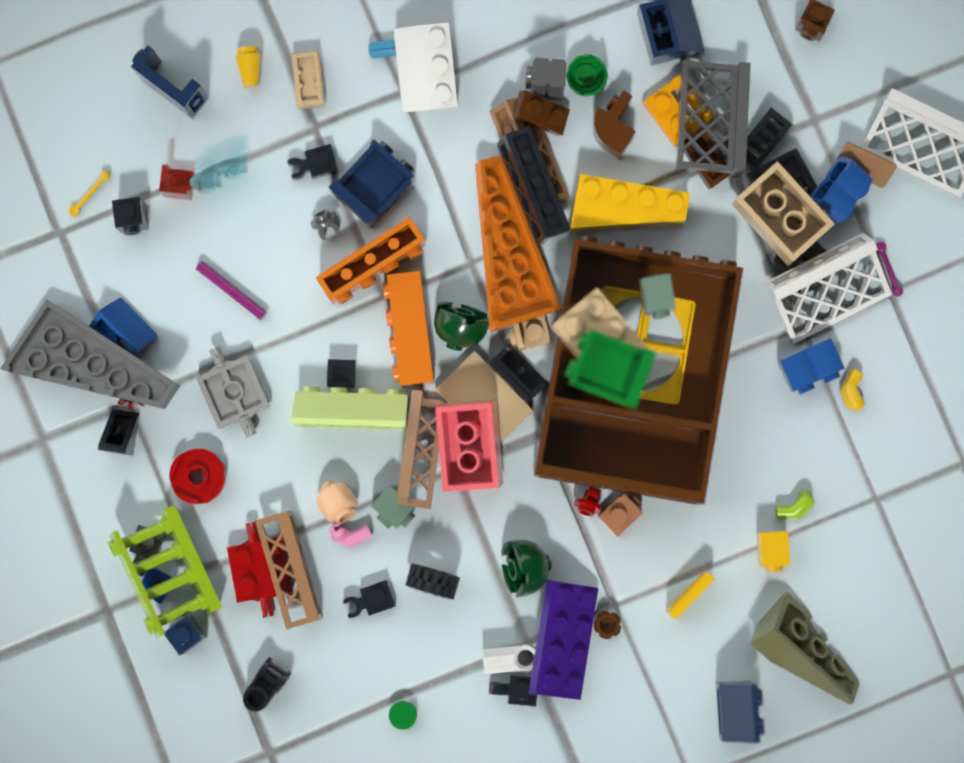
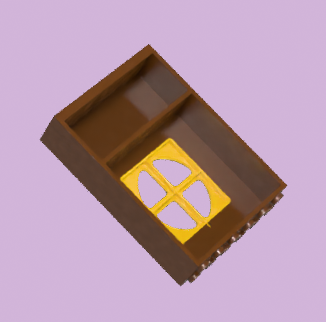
(670, 436)

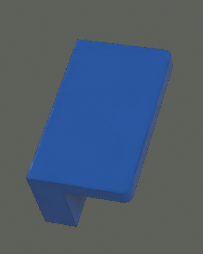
(123, 327)

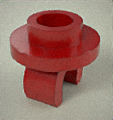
(587, 505)

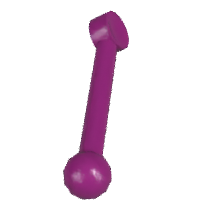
(897, 290)

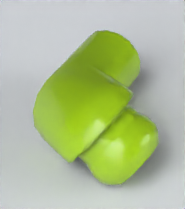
(798, 509)

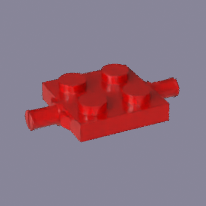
(251, 571)

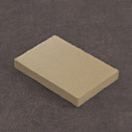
(479, 382)

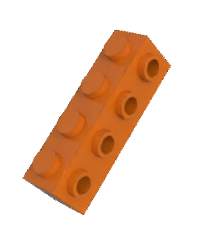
(371, 261)

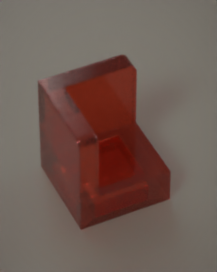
(176, 183)

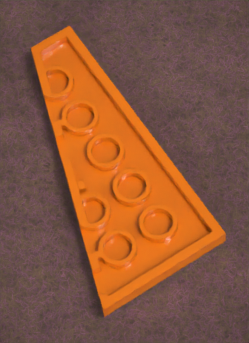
(513, 267)

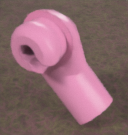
(348, 536)

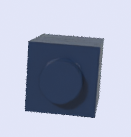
(185, 635)

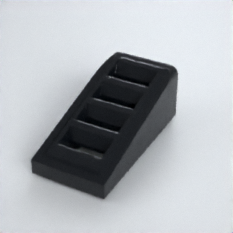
(785, 123)

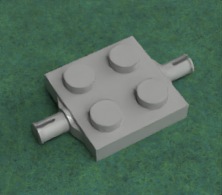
(233, 392)

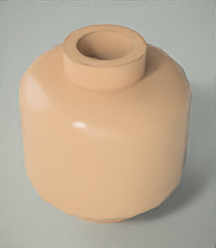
(336, 502)

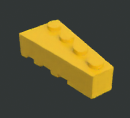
(625, 205)

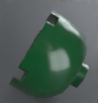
(460, 326)
(525, 568)

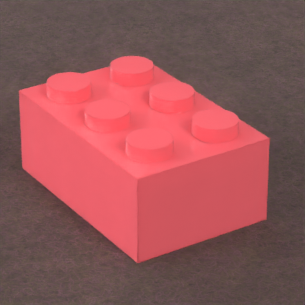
(469, 445)

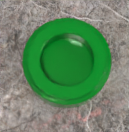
(402, 715)

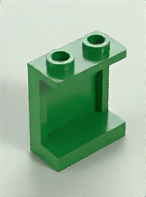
(610, 368)

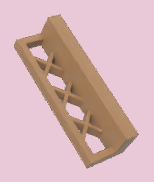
(506, 123)
(409, 452)
(299, 567)

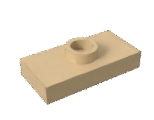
(308, 79)

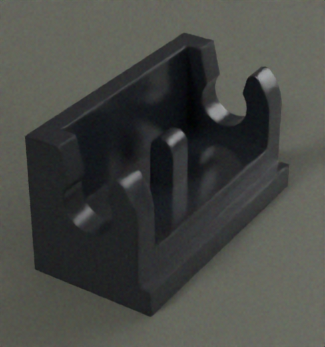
(518, 373)

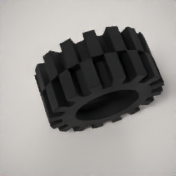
(432, 581)

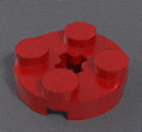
(182, 480)

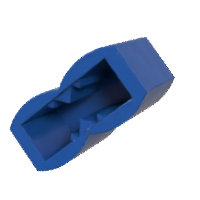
(841, 189)
(810, 366)

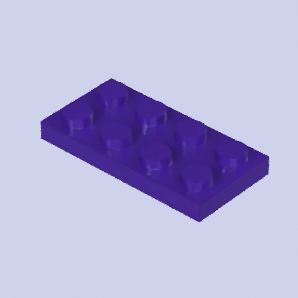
(563, 640)

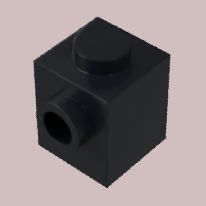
(130, 215)

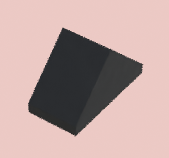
(120, 432)

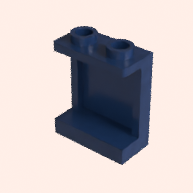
(188, 100)
(373, 183)

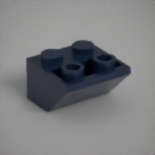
(669, 30)
(739, 711)

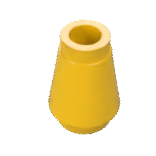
(249, 65)

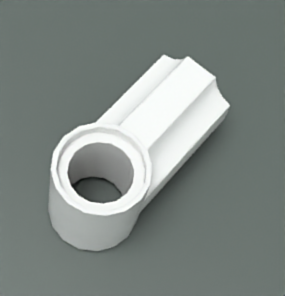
(505, 659)

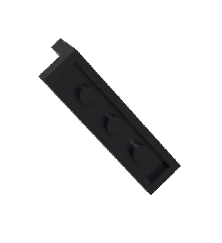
(533, 185)

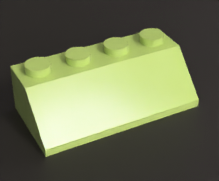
(350, 410)

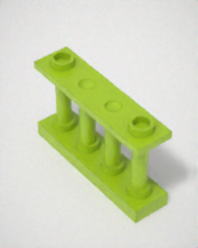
(181, 548)

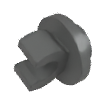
(323, 220)

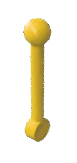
(75, 210)

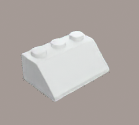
(425, 67)

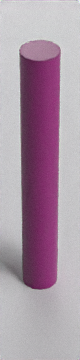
(231, 290)

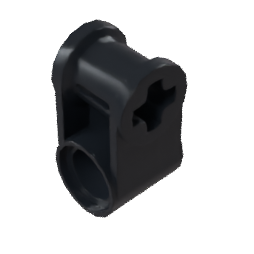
(266, 684)

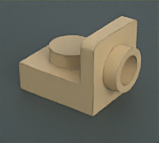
(530, 334)

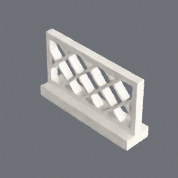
(928, 117)
(825, 266)

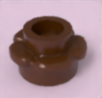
(599, 625)

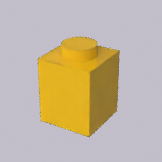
(773, 550)

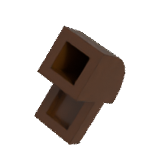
(609, 130)

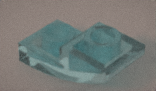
(210, 177)

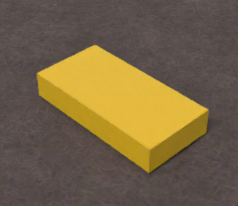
(690, 595)

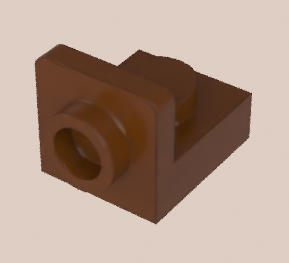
(814, 20)

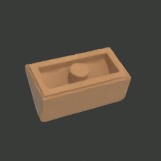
(875, 166)

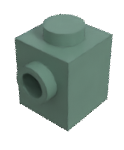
(657, 296)
(390, 512)

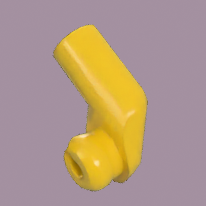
(849, 391)

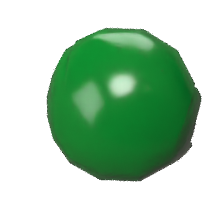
(587, 75)

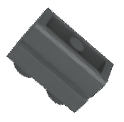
(547, 78)

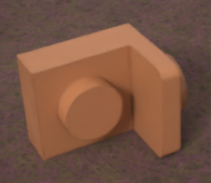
(621, 513)

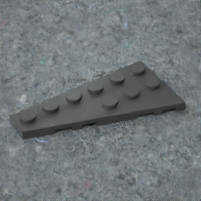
(75, 355)

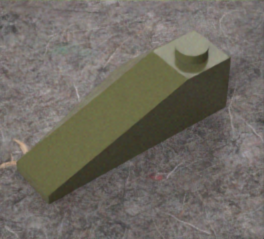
(795, 645)

